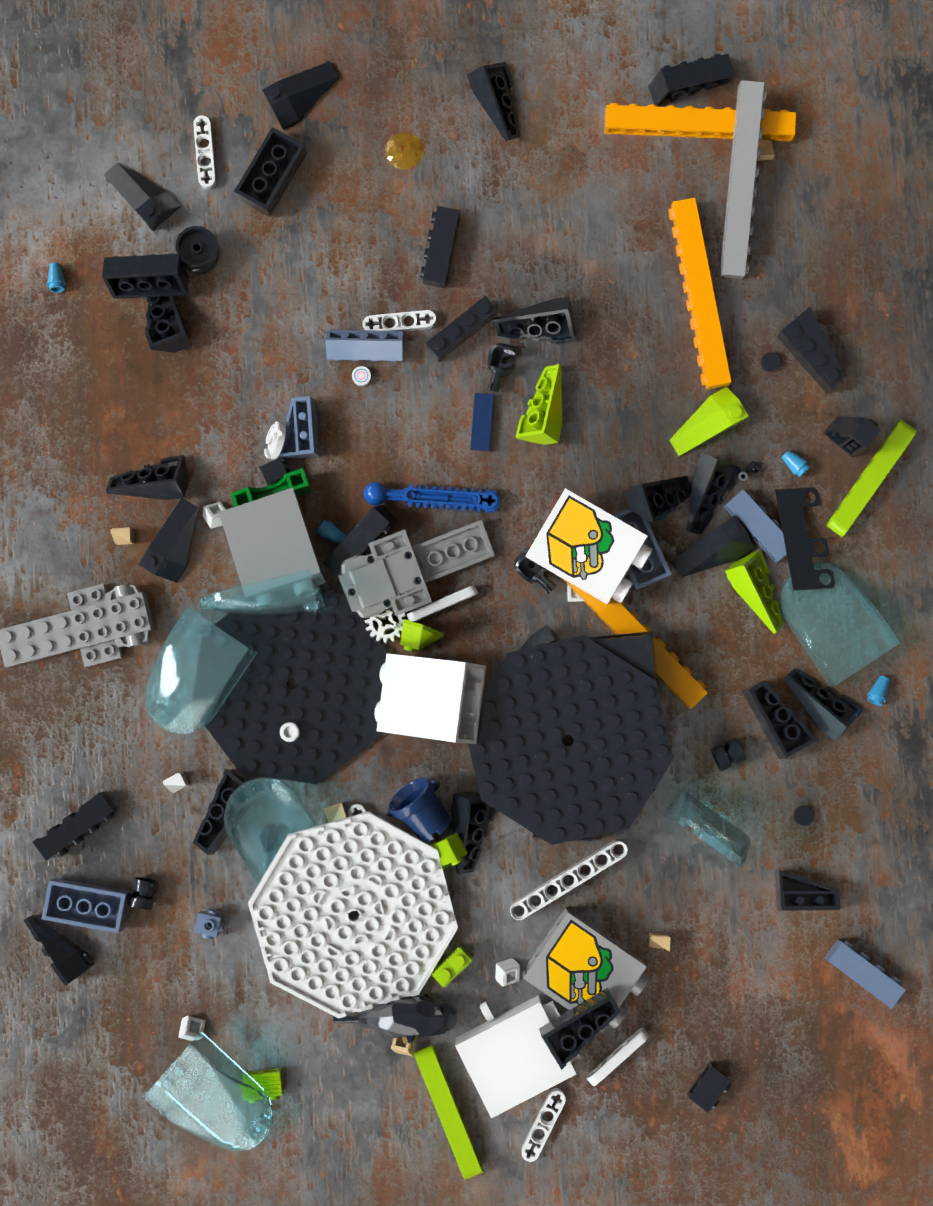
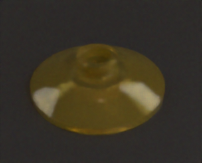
(403, 159)

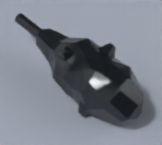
(407, 1017)

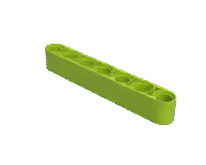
(871, 478)
(448, 1112)

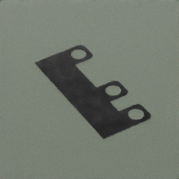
(797, 543)

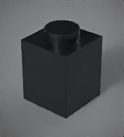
(274, 470)

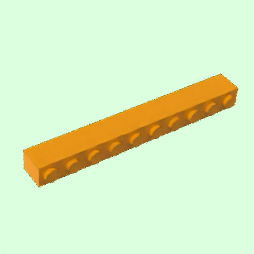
(691, 122)
(700, 294)
(668, 669)

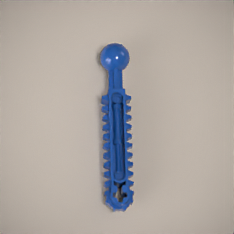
(376, 494)

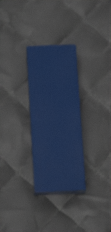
(481, 422)

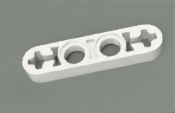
(205, 152)
(399, 319)
(442, 603)
(617, 1056)
(540, 1123)

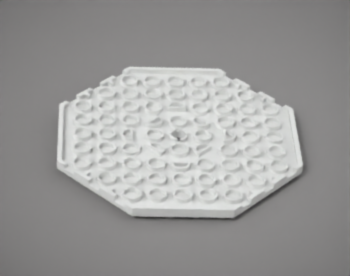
(345, 868)

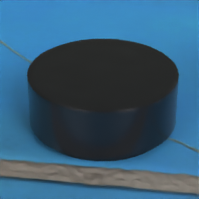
(770, 362)
(803, 815)

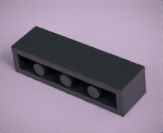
(441, 247)
(461, 328)

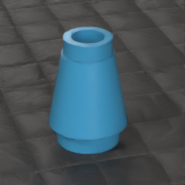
(56, 278)
(795, 463)
(330, 532)
(879, 691)

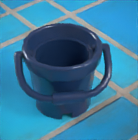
(420, 808)

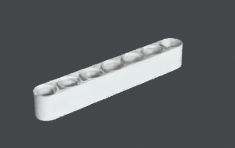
(563, 888)

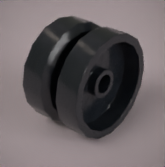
(198, 239)

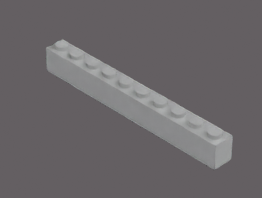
(742, 178)

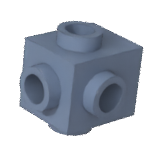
(203, 927)

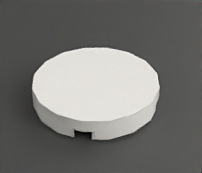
(275, 440)

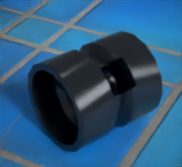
(728, 754)
(142, 893)

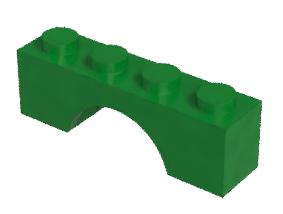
(297, 480)

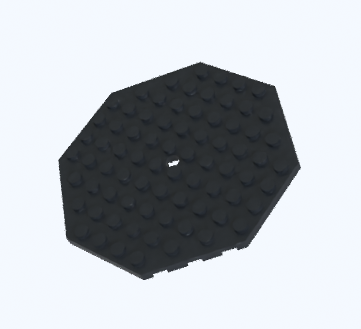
(331, 705)
(616, 749)

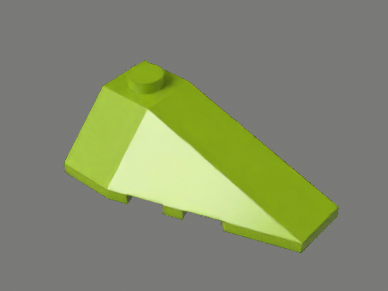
(544, 416)
(712, 418)
(752, 584)
(418, 636)

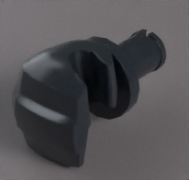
(497, 364)
(532, 573)

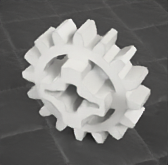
(381, 629)

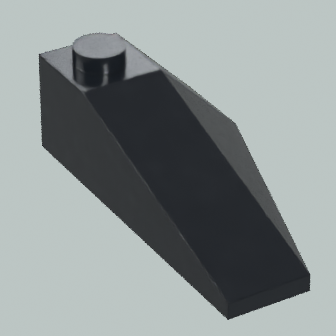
(160, 481)
(658, 498)
(721, 546)
(828, 710)
(67, 958)

